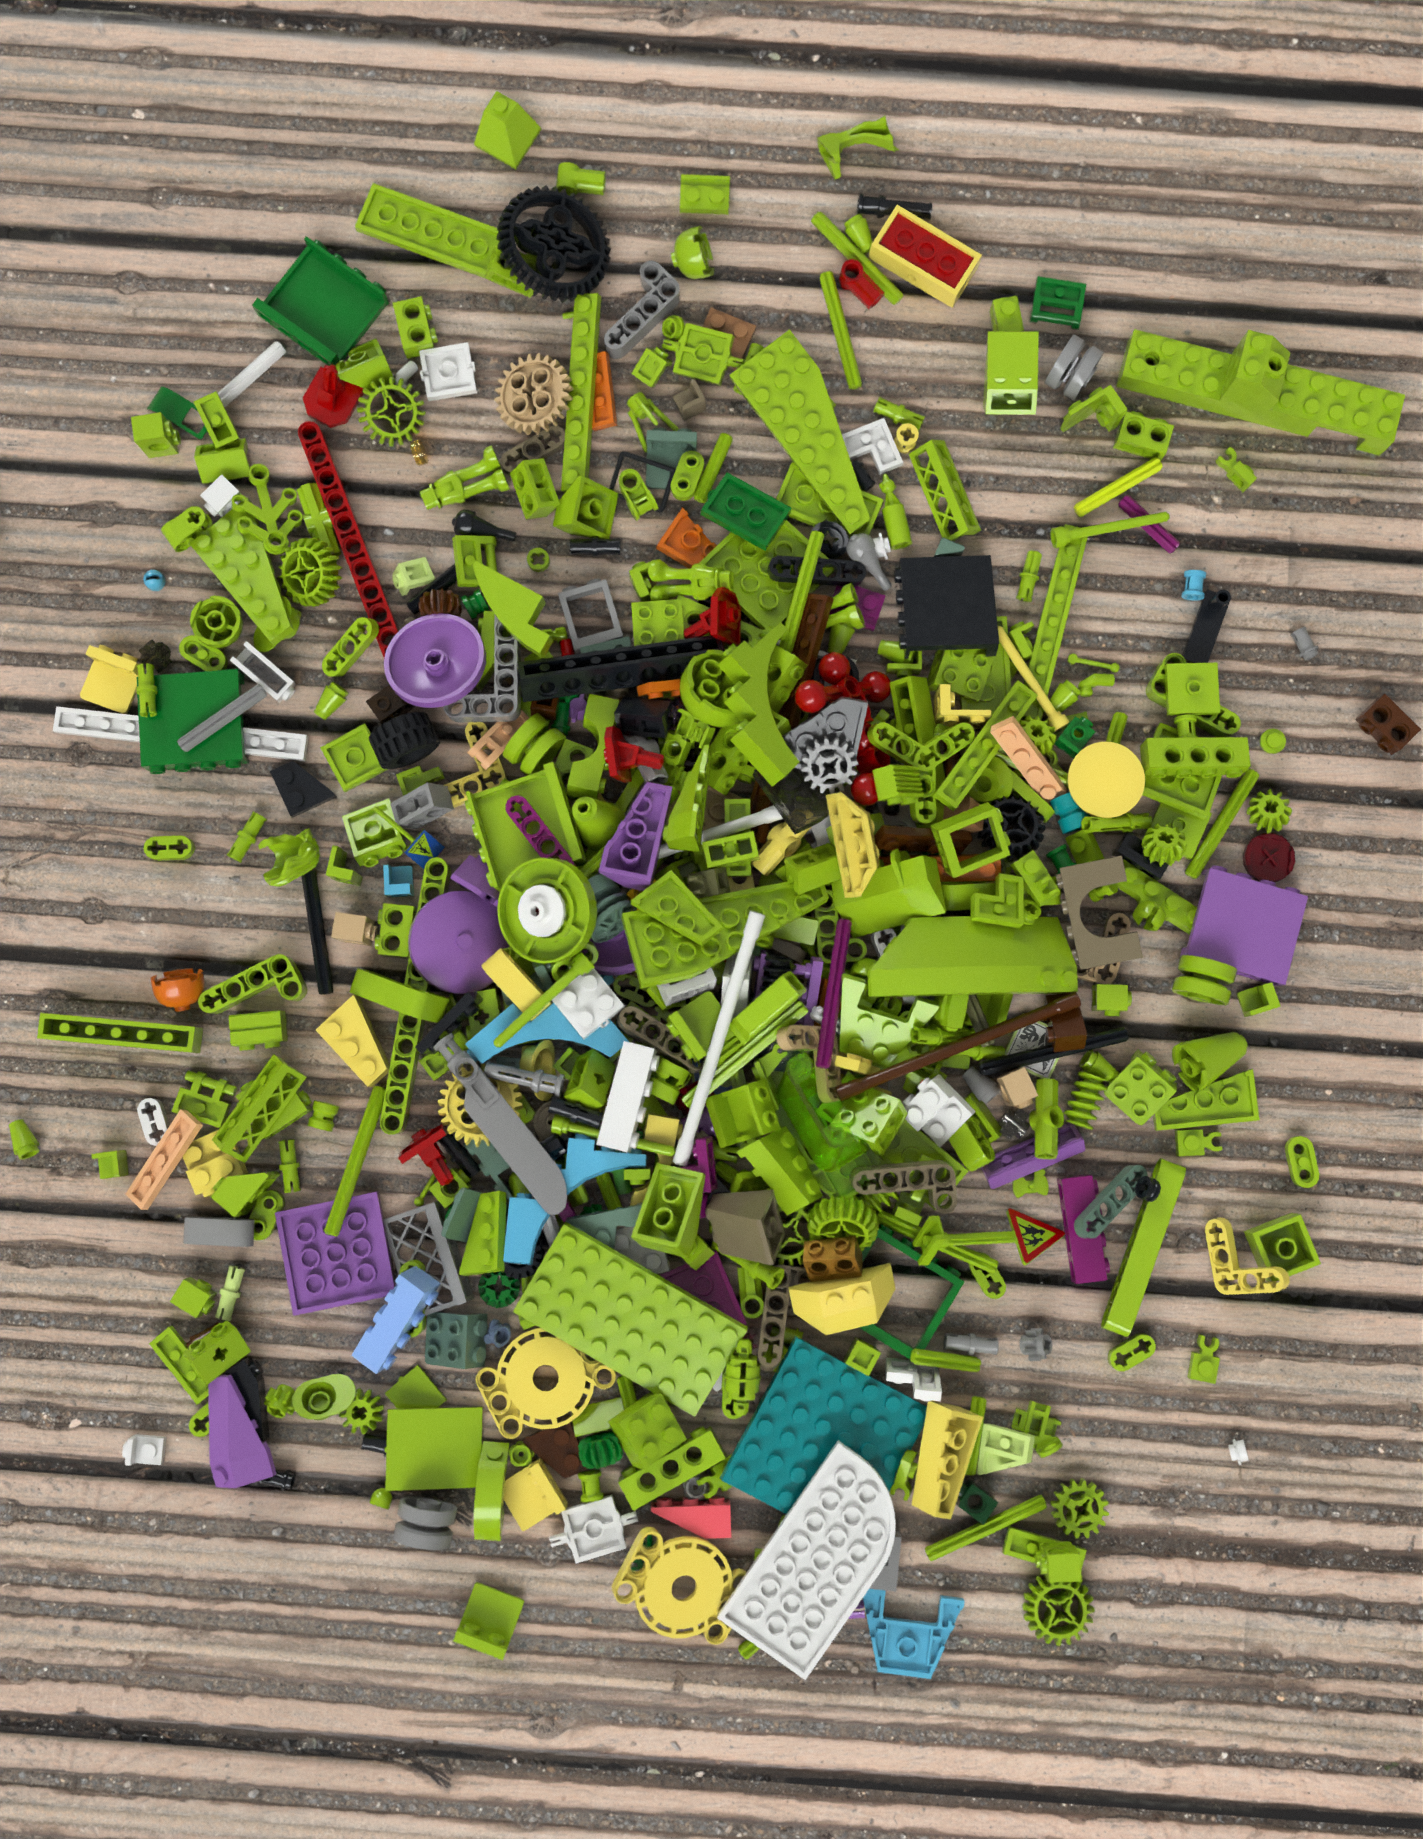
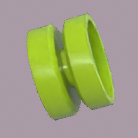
(534, 745)
(1204, 980)

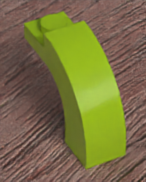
(490, 1491)

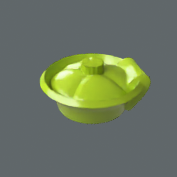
(993, 783)

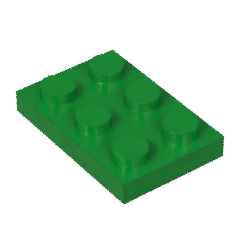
(746, 511)

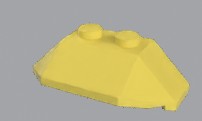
(853, 843)
(844, 1302)

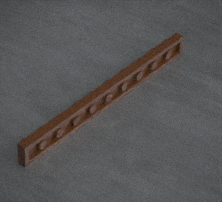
(806, 649)

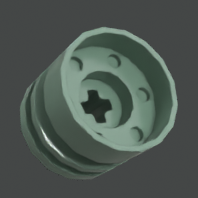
(609, 908)

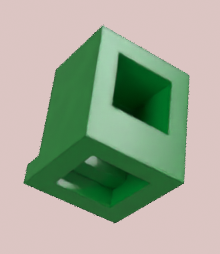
(1069, 742)

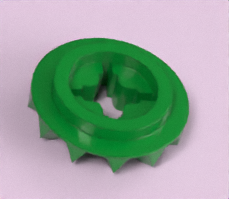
(506, 1296)

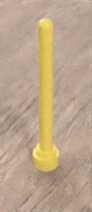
(1054, 718)

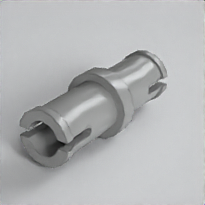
(971, 1343)

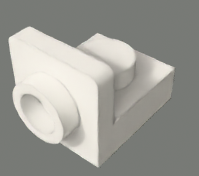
(144, 1450)

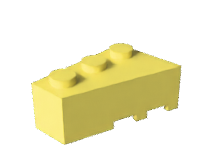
(354, 1040)

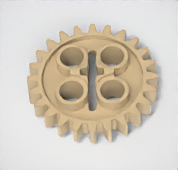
(513, 398)

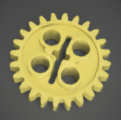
(455, 1118)

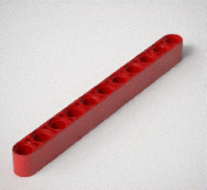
(350, 537)

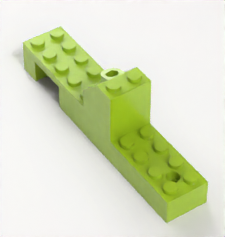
(1260, 388)

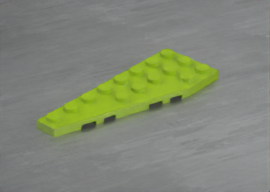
(796, 408)
(668, 956)

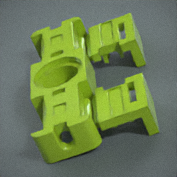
(686, 730)

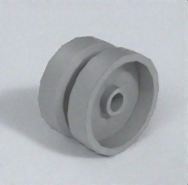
(1073, 367)
(425, 1523)

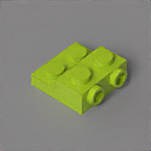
(373, 836)

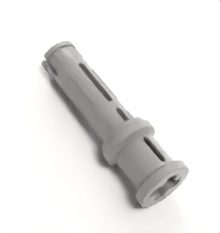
(493, 1071)

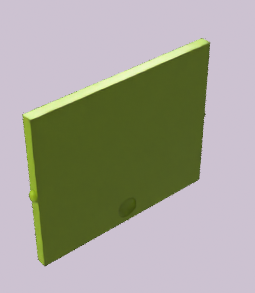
(433, 1448)

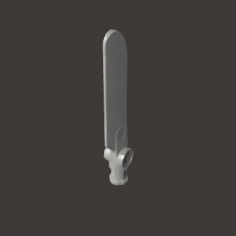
(507, 1131)

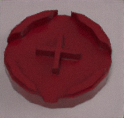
(1268, 857)

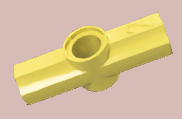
(780, 844)

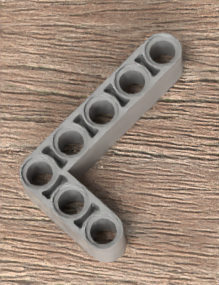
(501, 695)

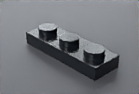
(451, 1022)

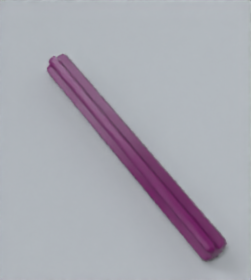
(833, 994)

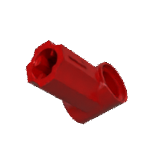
(861, 286)

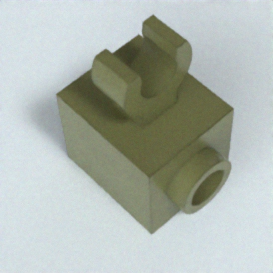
(708, 882)

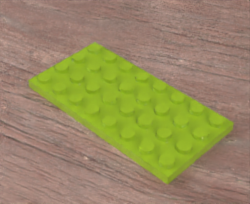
(630, 1319)

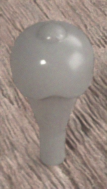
(861, 549)

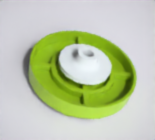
(547, 910)

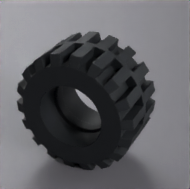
(404, 740)

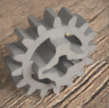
(837, 772)

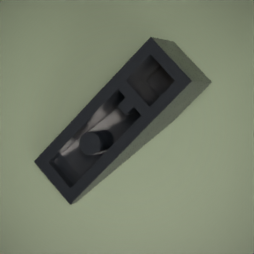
(252, 1387)

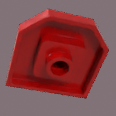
(330, 398)
(720, 620)
(624, 756)
(426, 1147)

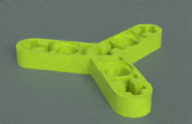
(912, 756)

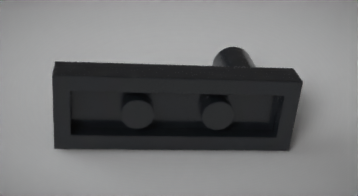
(1206, 626)

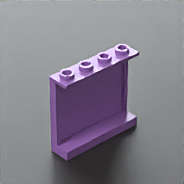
(1247, 925)

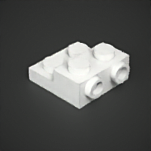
(937, 1109)

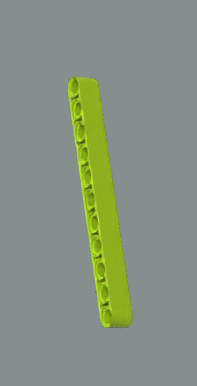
(402, 1031)

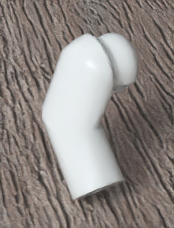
(405, 373)

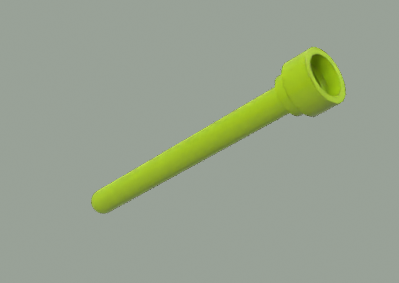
(1061, 536)
(579, 966)
(563, 1125)

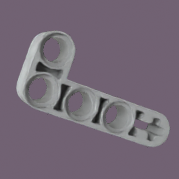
(638, 315)

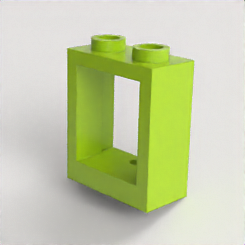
(942, 830)

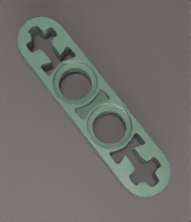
(1108, 1196)

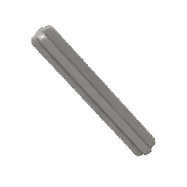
(222, 718)

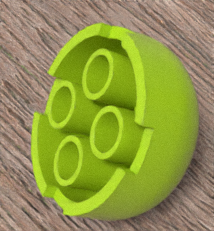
(706, 688)

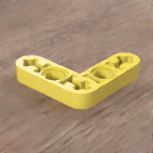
(495, 767)
(1231, 1268)

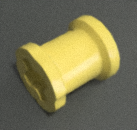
(912, 434)

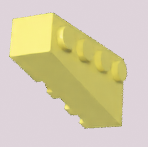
(944, 1457)

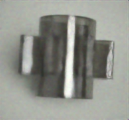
(156, 654)
(1014, 1123)

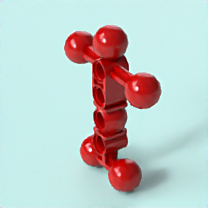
(874, 687)

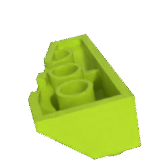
(688, 814)

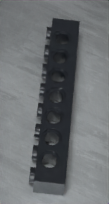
(610, 668)

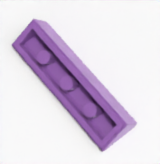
(1021, 1160)

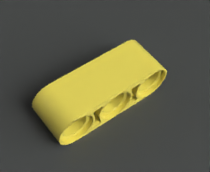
(513, 980)

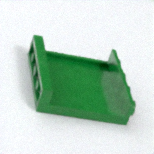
(323, 304)
(182, 705)

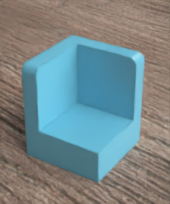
(398, 881)

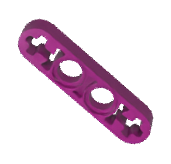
(544, 833)

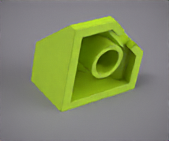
(365, 365)

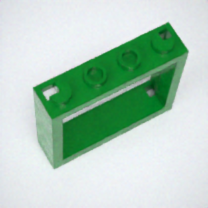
(949, 1274)

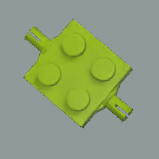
(703, 354)

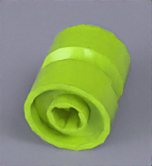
(664, 1090)

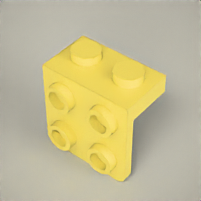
(110, 679)

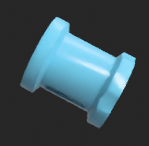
(1194, 585)

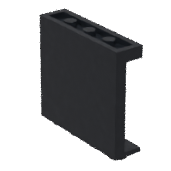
(946, 604)

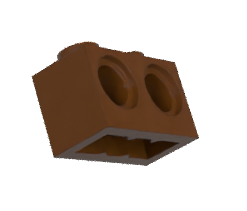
(1391, 719)

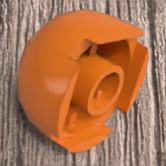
(178, 988)

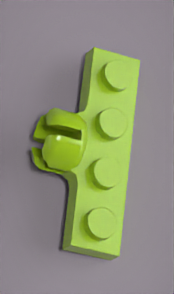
(1156, 901)

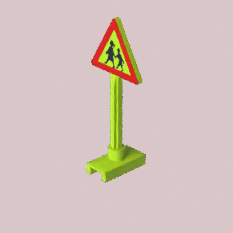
(1028, 1234)

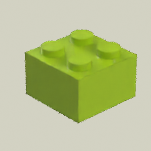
(1283, 1244)
(647, 1430)

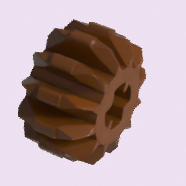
(440, 602)

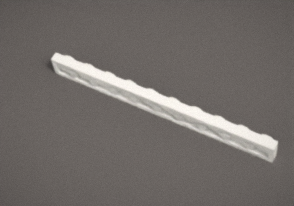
(126, 728)

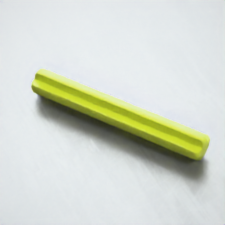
(1118, 487)

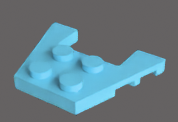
(909, 1645)

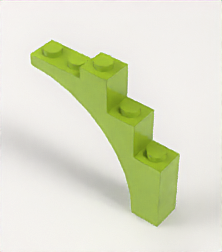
(749, 700)

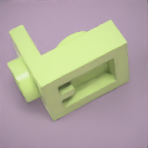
(412, 575)

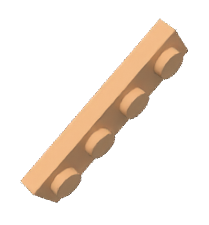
(1028, 759)
(164, 1159)

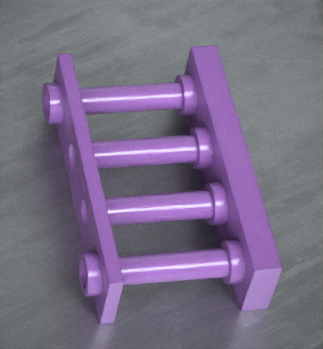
(810, 970)

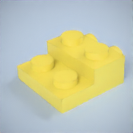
(209, 1164)

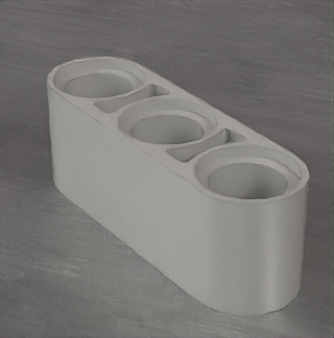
(219, 1231)

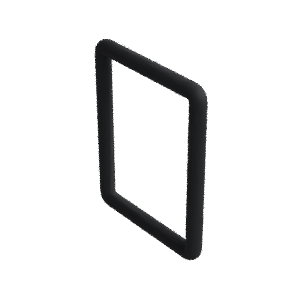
(647, 461)

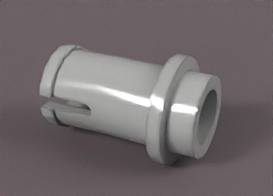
(1304, 644)

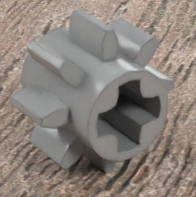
(1036, 1344)

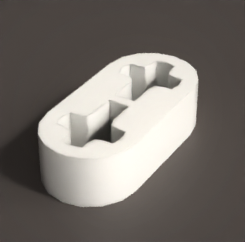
(147, 1121)

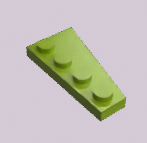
(1220, 1103)

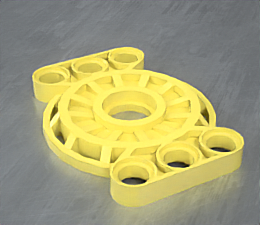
(523, 1395)
(662, 1566)

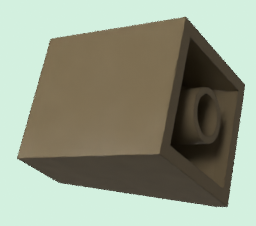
(746, 1225)

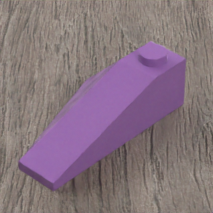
(635, 847)
(472, 877)
(234, 1445)

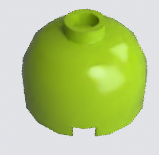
(693, 254)
(216, 622)

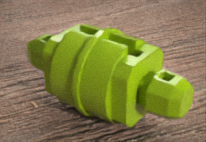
(750, 1377)

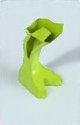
(868, 132)

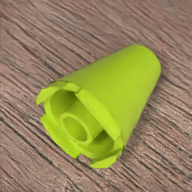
(596, 821)
(1207, 1058)

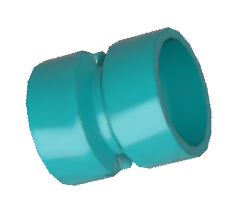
(1069, 812)

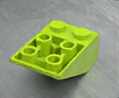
(1011, 373)

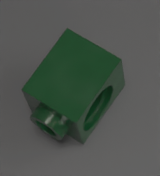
(983, 1509)

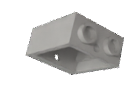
(592, 587)

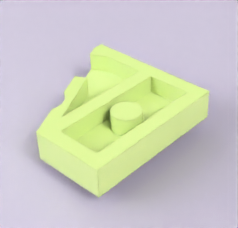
(1003, 1449)

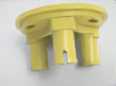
(1106, 779)

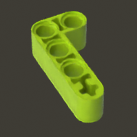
(1216, 729)
(822, 940)
(250, 989)
(399, 996)

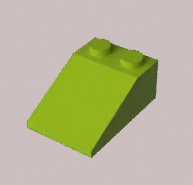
(670, 1211)

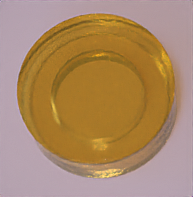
(418, 452)

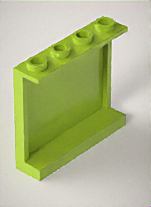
(502, 841)

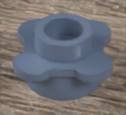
(498, 1333)

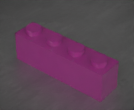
(1084, 1254)

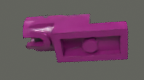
(704, 1152)

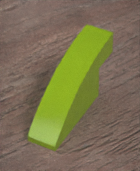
(514, 607)

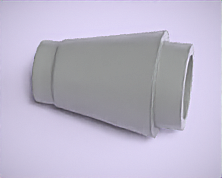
(982, 1086)

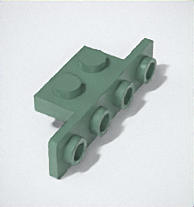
(491, 1164)

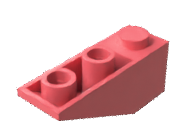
(703, 1518)

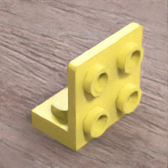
(945, 699)
(533, 1495)

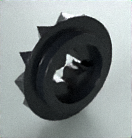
(836, 531)

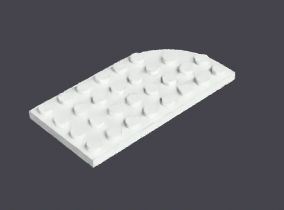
(816, 1563)

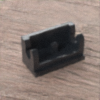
(643, 717)
(1132, 852)

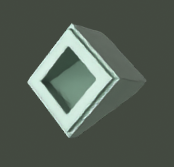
(948, 548)

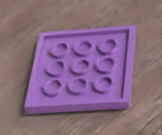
(335, 1269)

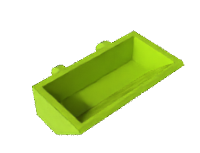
(893, 895)

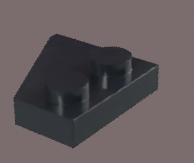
(300, 789)

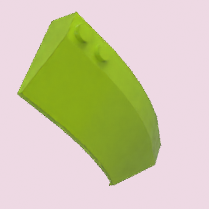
(974, 959)

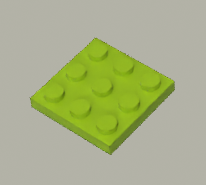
(1188, 794)

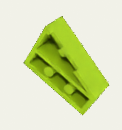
(783, 1169)

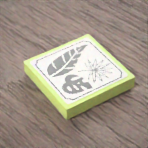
(1030, 1038)

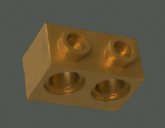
(832, 1258)

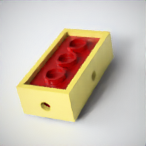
(924, 256)

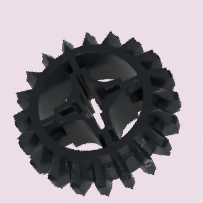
(1024, 841)

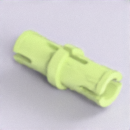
(230, 1292)

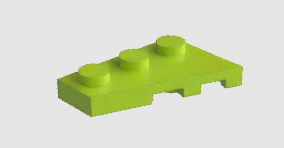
(678, 908)
(486, 1237)

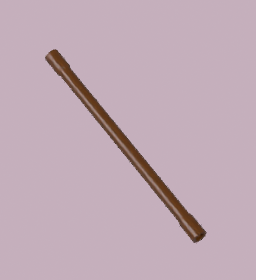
(1056, 1007)

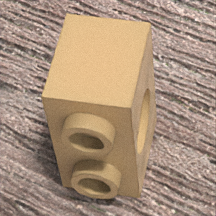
(354, 929)
(1016, 1088)

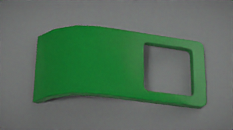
(174, 408)

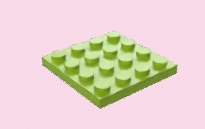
(758, 595)

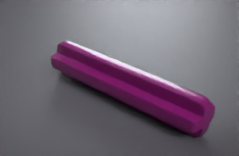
(1156, 531)

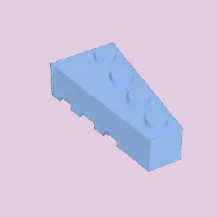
(394, 1320)

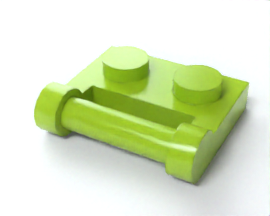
(466, 551)

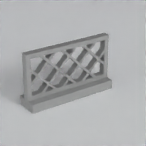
(447, 1249)

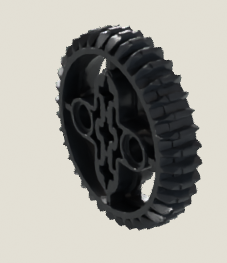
(553, 243)

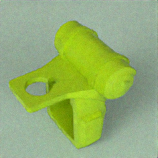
(950, 1013)

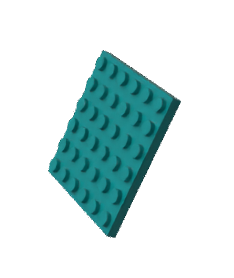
(803, 1416)

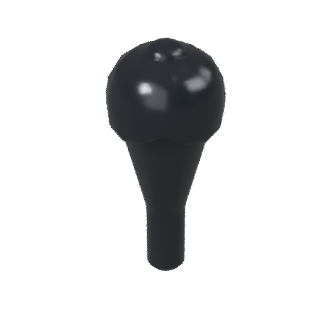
(469, 523)

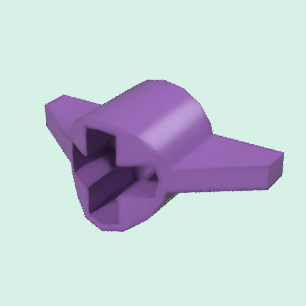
(577, 708)

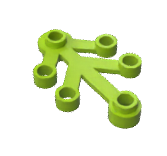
(267, 514)

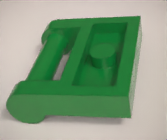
(1060, 295)

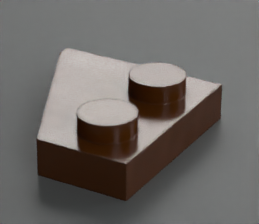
(558, 1449)

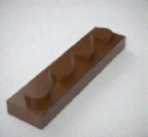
(917, 839)

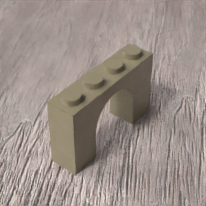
(1090, 948)

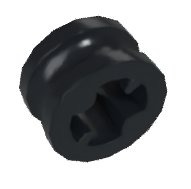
(1147, 1188)

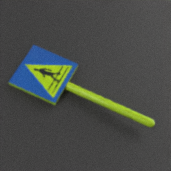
(421, 848)

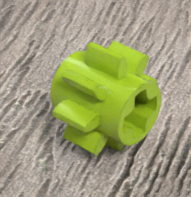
(280, 1401)

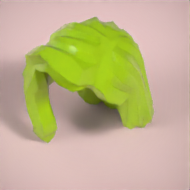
(293, 857)

